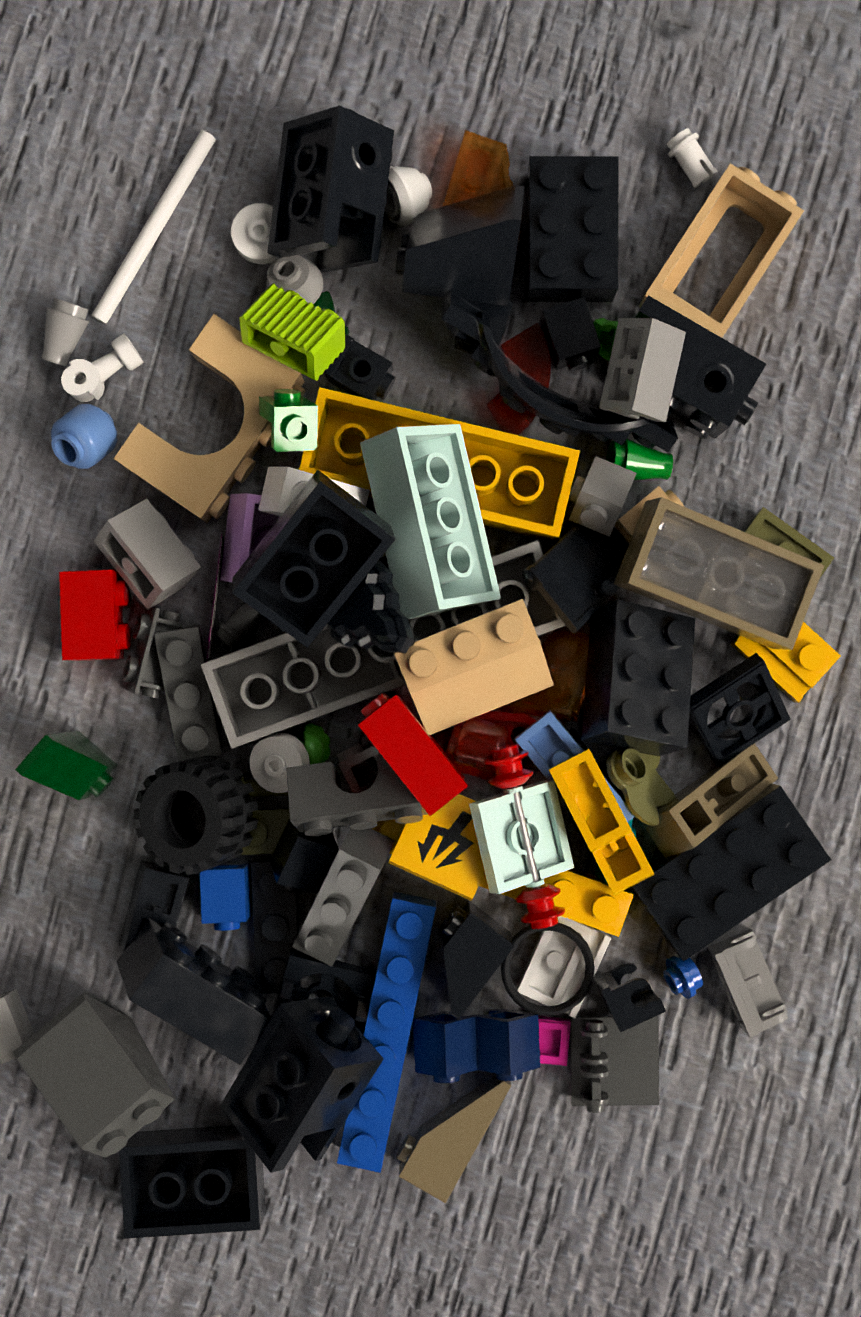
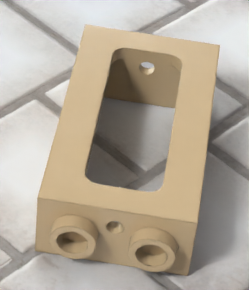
(771, 208)

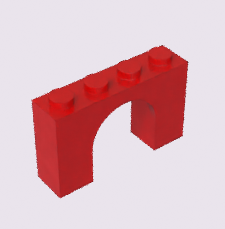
(411, 752)

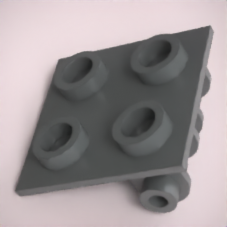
(613, 1064)

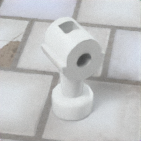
(86, 379)

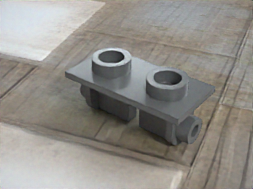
(145, 666)

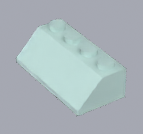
(430, 500)

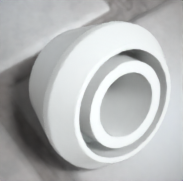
(406, 194)

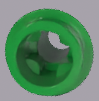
(644, 461)

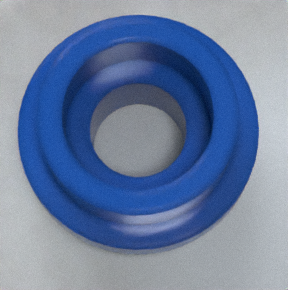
(682, 976)

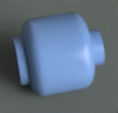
(83, 436)

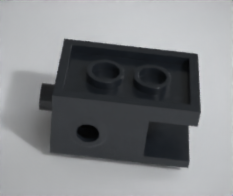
(331, 189)
(710, 377)
(300, 1081)

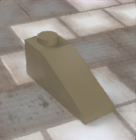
(710, 802)
(449, 1139)

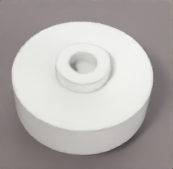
(251, 233)
(273, 756)

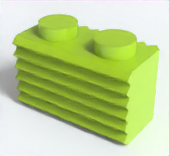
(293, 331)

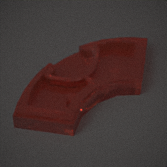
(532, 355)

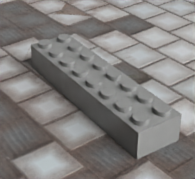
(289, 684)

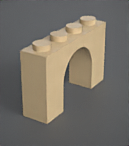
(204, 481)

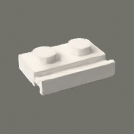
(558, 965)

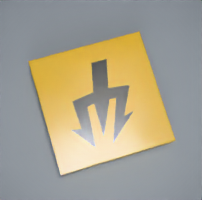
(443, 849)

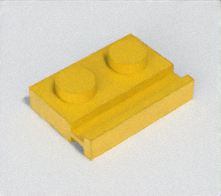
(794, 669)

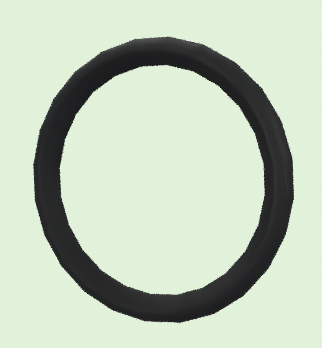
(572, 1002)

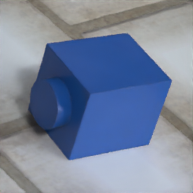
(225, 896)

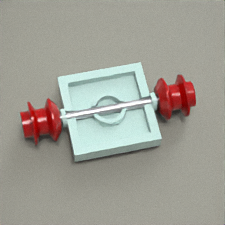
(522, 837)

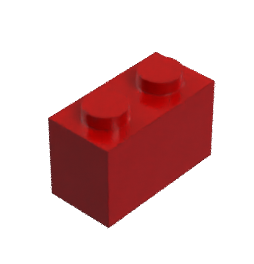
(93, 615)

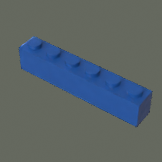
(389, 1028)

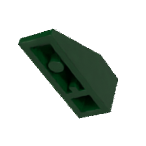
(69, 765)

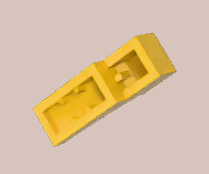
(601, 822)

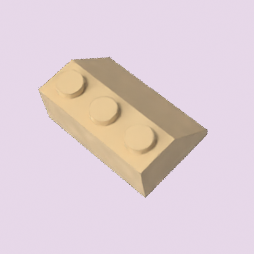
(475, 667)

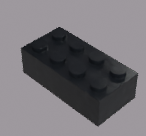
(731, 872)

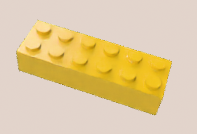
(517, 479)

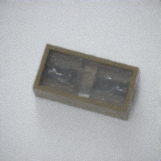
(719, 574)

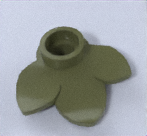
(640, 783)

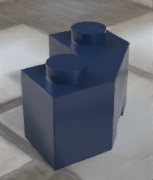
(494, 1043)

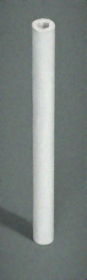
(153, 227)

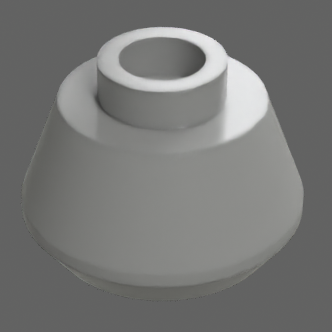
(296, 275)

